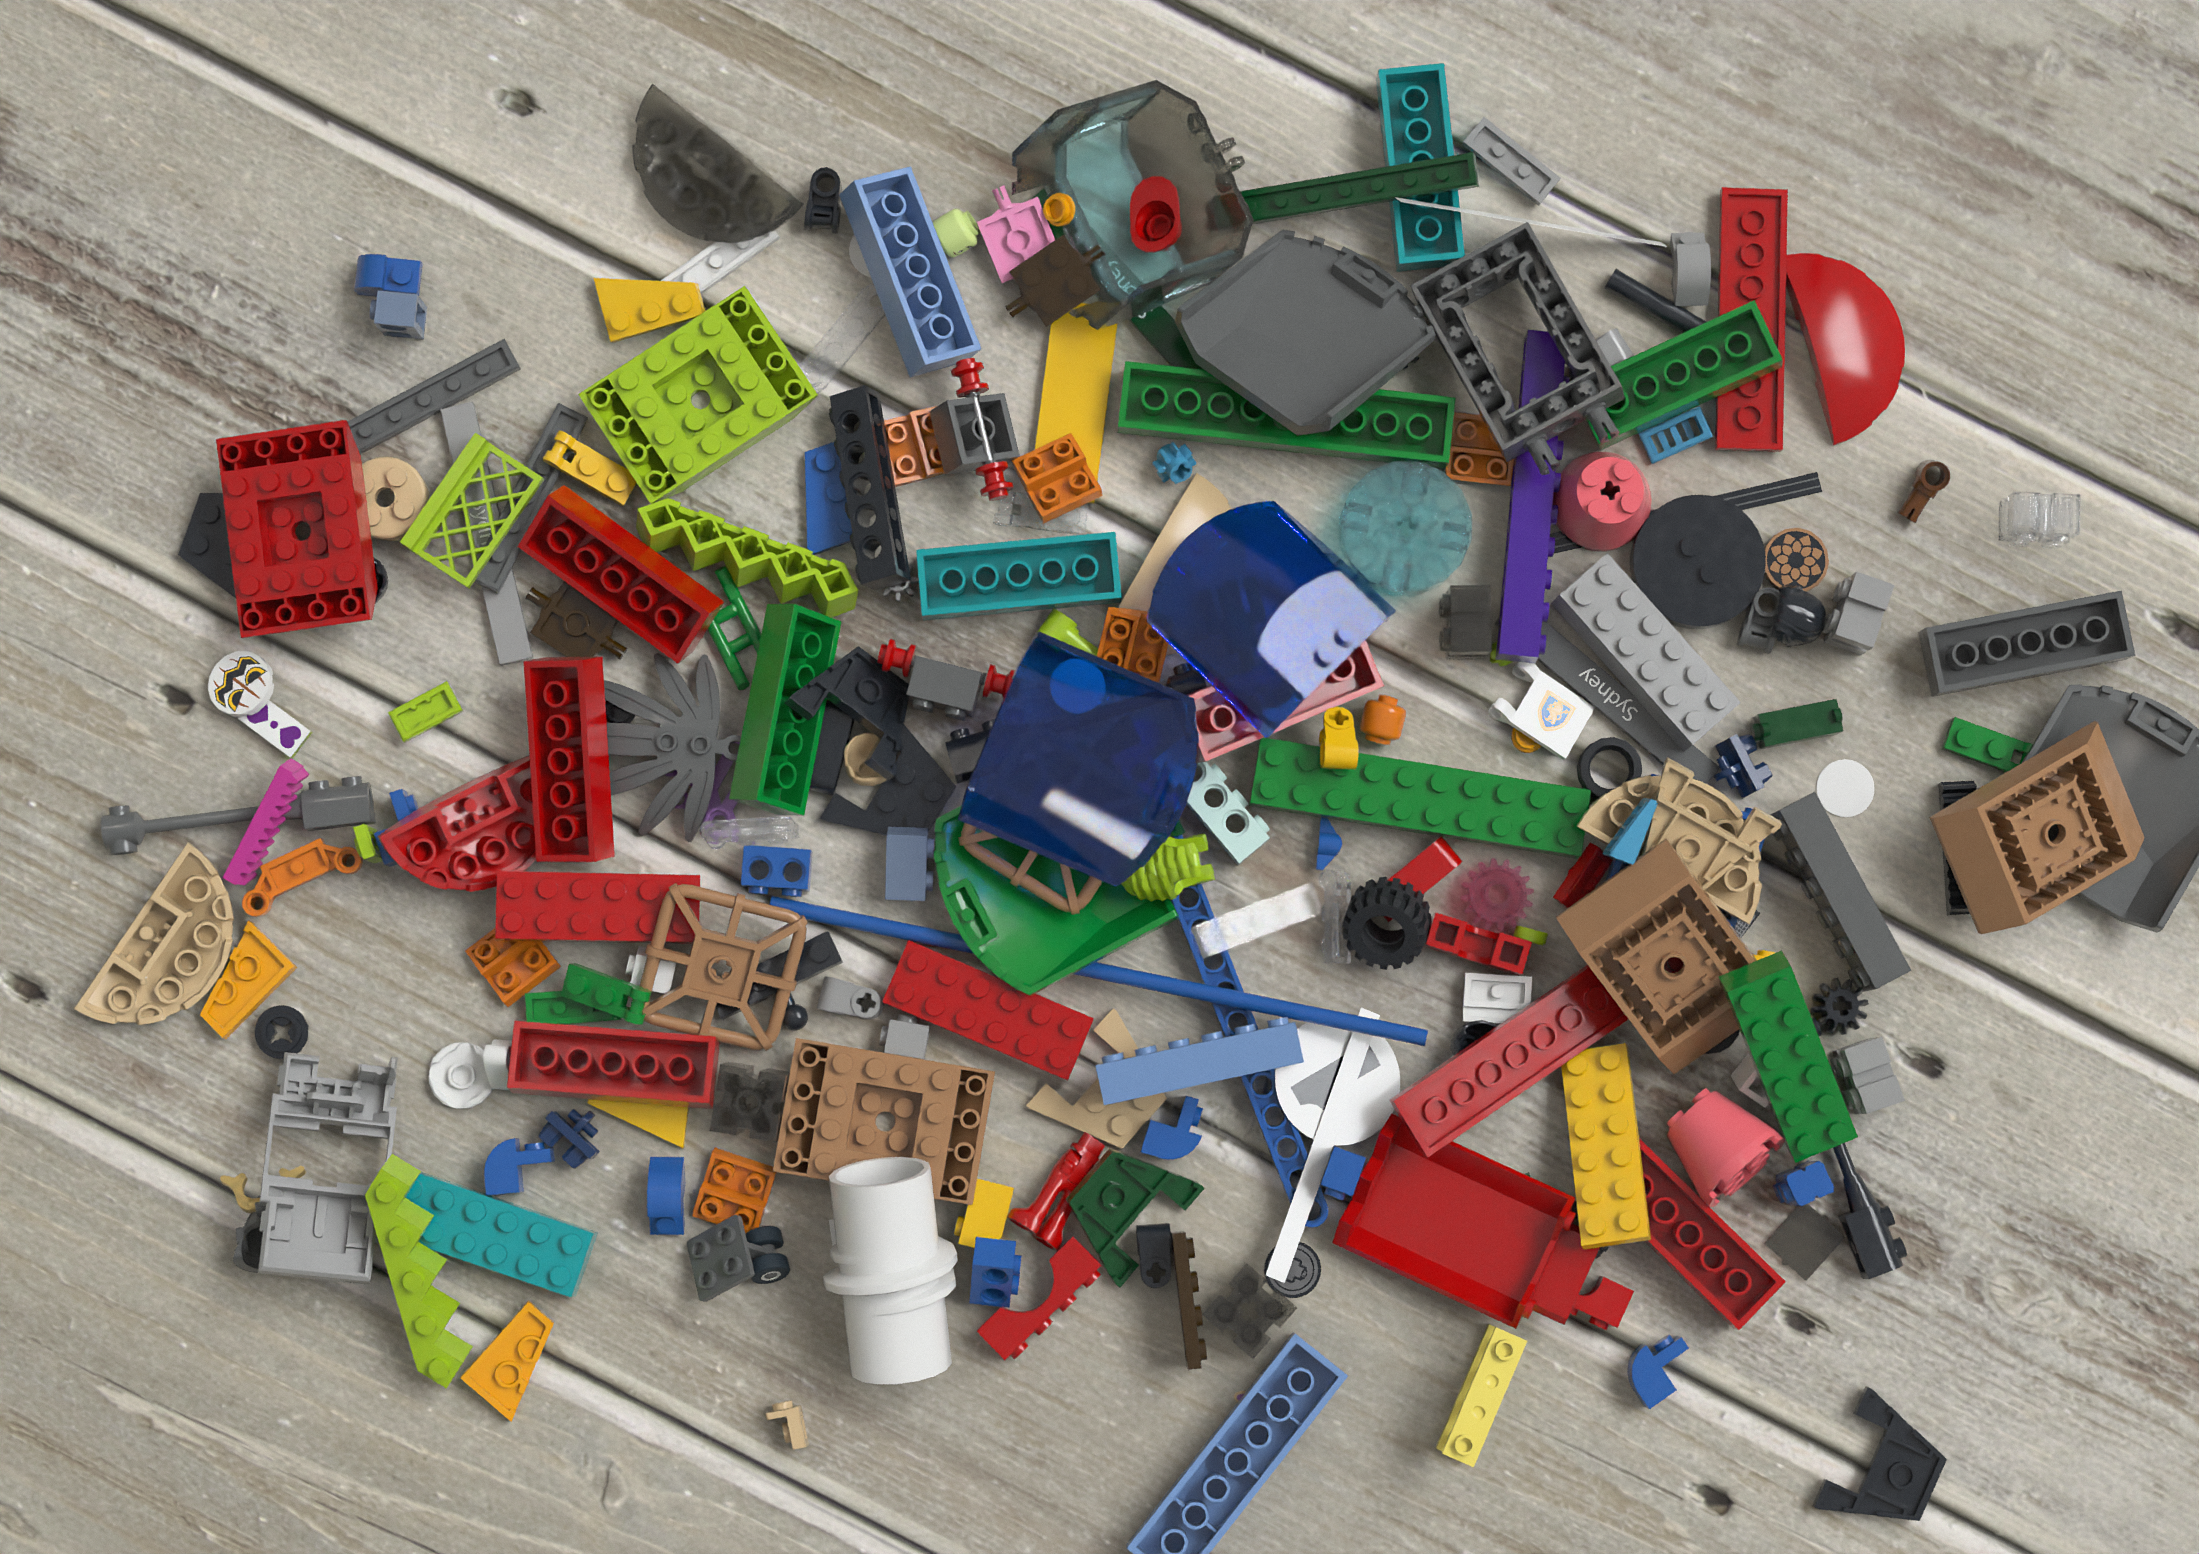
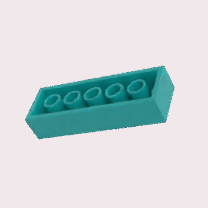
(1418, 129)
(1019, 576)
(503, 1235)

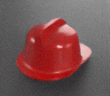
(1155, 215)

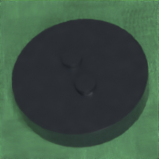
(1698, 561)

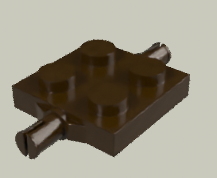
(1055, 280)
(574, 624)

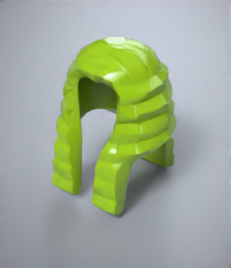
(1171, 870)

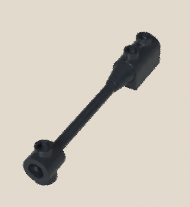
(966, 748)
(1866, 1222)

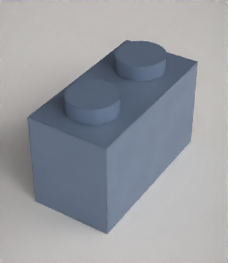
(907, 863)

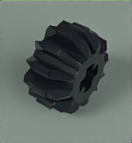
(1833, 1016)

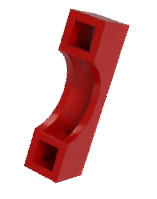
(1009, 1329)

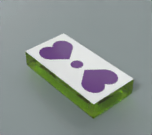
(278, 728)

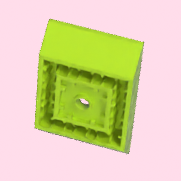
(721, 352)

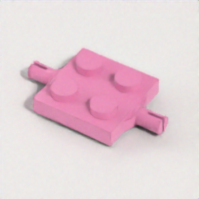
(1014, 232)

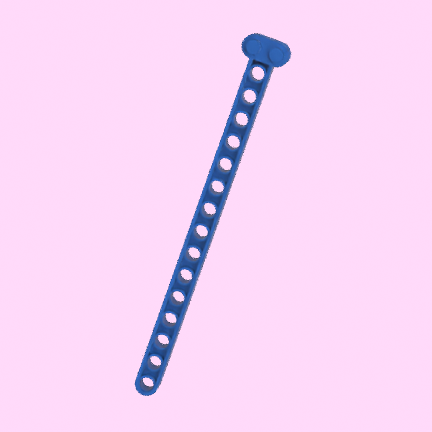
(1259, 1103)

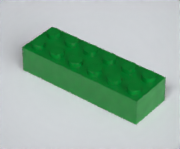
(1691, 370)
(776, 741)
(1788, 1056)

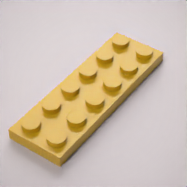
(1605, 1147)

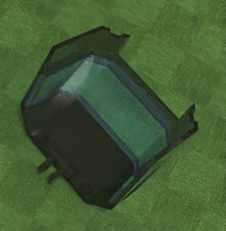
(1099, 157)

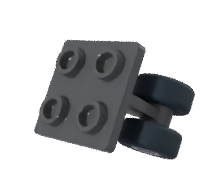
(728, 1257)

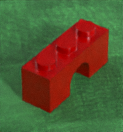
(1477, 945)
(1604, 1303)

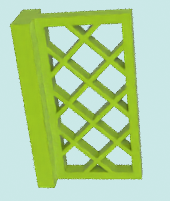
(449, 493)

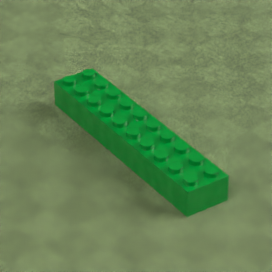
(1201, 408)
(1421, 799)

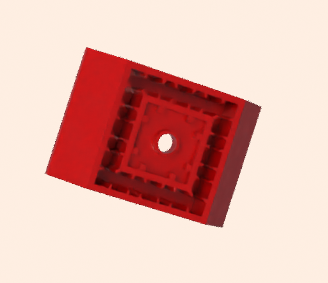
(268, 490)

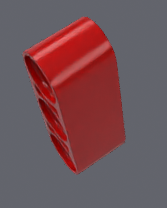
(1428, 867)

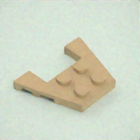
(1700, 843)
(1111, 1122)

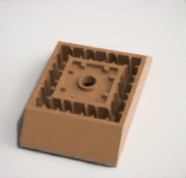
(2001, 839)
(1639, 923)
(843, 1089)

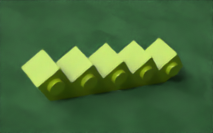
(748, 555)
(412, 1272)

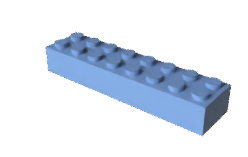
(1241, 1453)

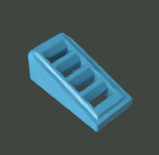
(1702, 424)
(1630, 836)

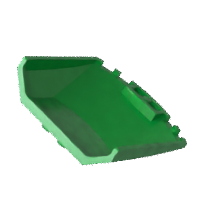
(1020, 933)

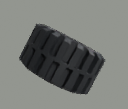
(1382, 945)

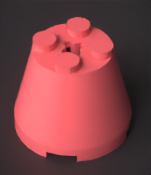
(1593, 518)
(1720, 1144)

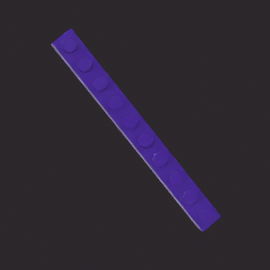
(1530, 518)

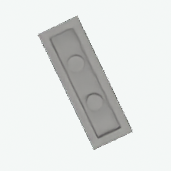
(1511, 161)

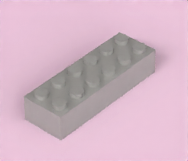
(1645, 652)

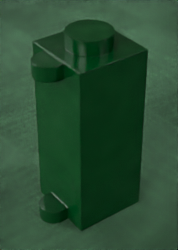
(1797, 724)

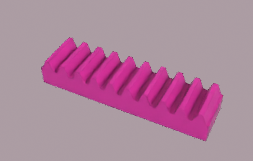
(266, 822)

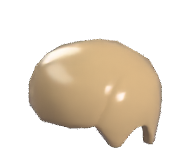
(854, 757)

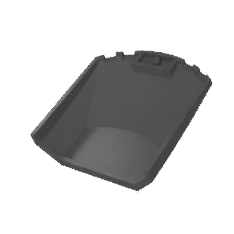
(1304, 330)
(2160, 772)

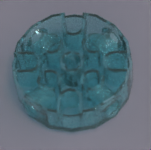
(1431, 508)

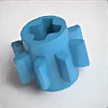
(1174, 463)

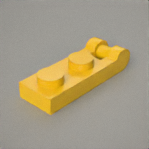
(591, 468)

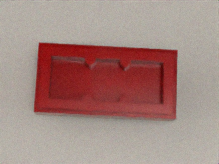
(1583, 876)

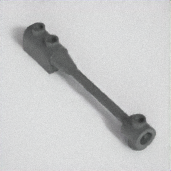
(319, 808)

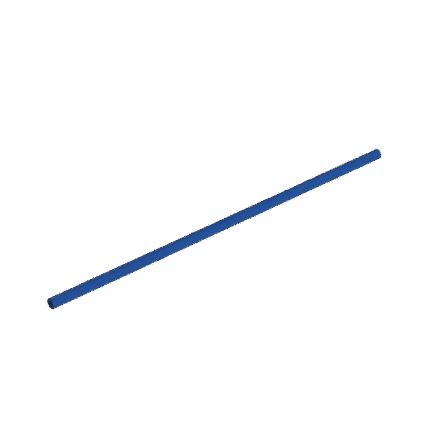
(1122, 975)

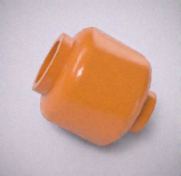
(1382, 720)

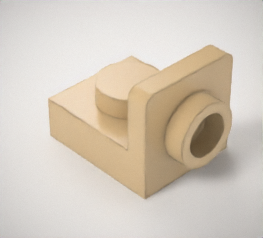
(794, 1428)

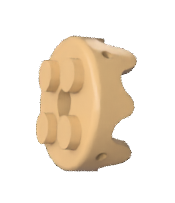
(410, 496)

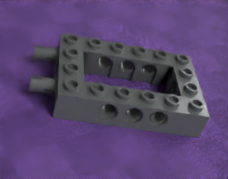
(1584, 398)

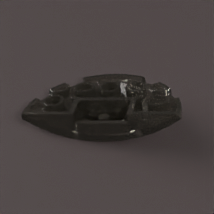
(702, 178)

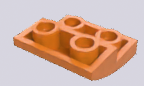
(913, 447)
(1475, 453)
(1057, 478)
(1132, 643)
(512, 965)
(734, 1188)

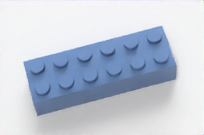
(910, 271)
(1200, 1062)

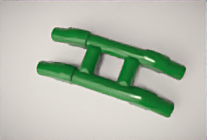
(751, 637)

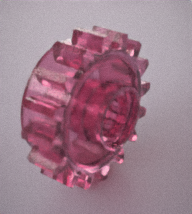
(1514, 890)

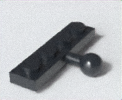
(816, 957)

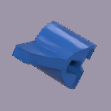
(1328, 844)

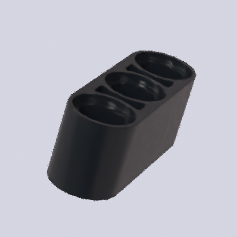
(830, 751)

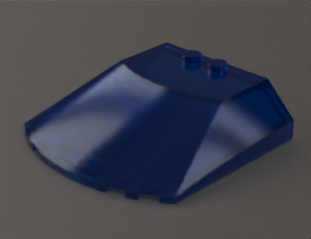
(1263, 610)
(1084, 762)

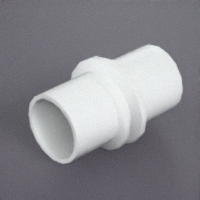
(891, 1270)

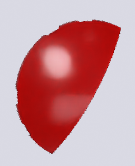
(1849, 338)
(469, 832)

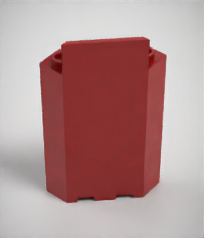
(1467, 1229)

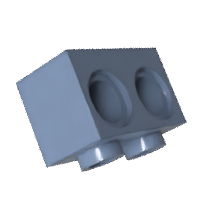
(399, 314)

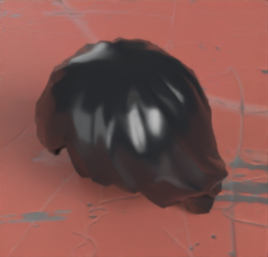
(1799, 617)

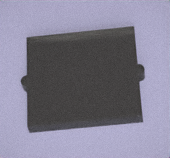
(1804, 1240)

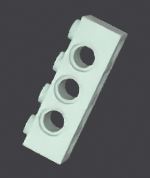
(1237, 845)

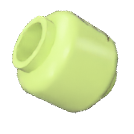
(956, 232)

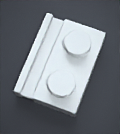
(1494, 996)

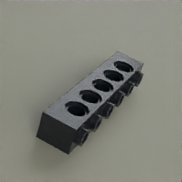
(881, 500)

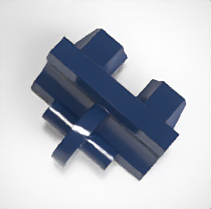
(1738, 767)
(559, 1127)

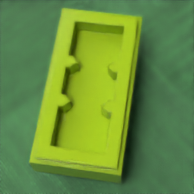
(425, 711)
(366, 843)

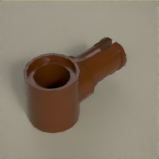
(1922, 490)

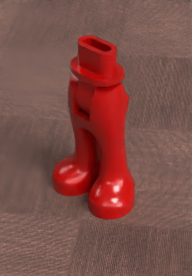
(1063, 1177)

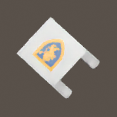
(1546, 713)

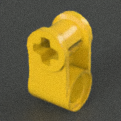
(1338, 740)

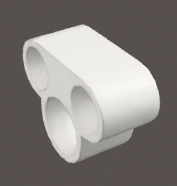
(496, 1063)

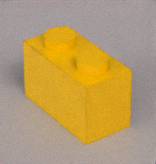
(986, 1215)

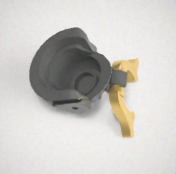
(248, 1236)

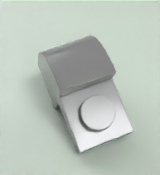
(1691, 269)

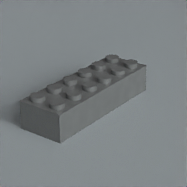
(2026, 643)
(1839, 894)

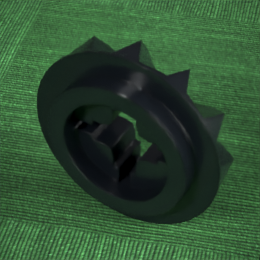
(266, 1031)

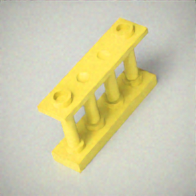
(1480, 1395)

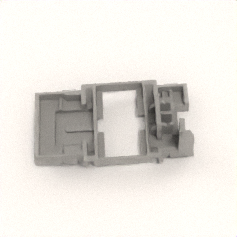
(321, 1228)

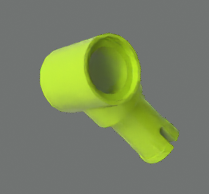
(1064, 629)

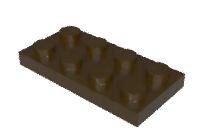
(1190, 1314)

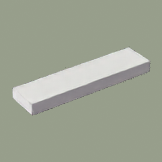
(719, 261)

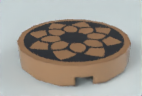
(1796, 558)

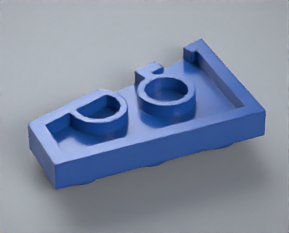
(825, 501)

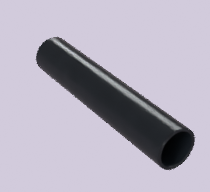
(1652, 302)

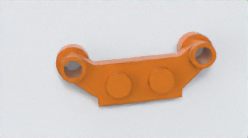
(297, 869)

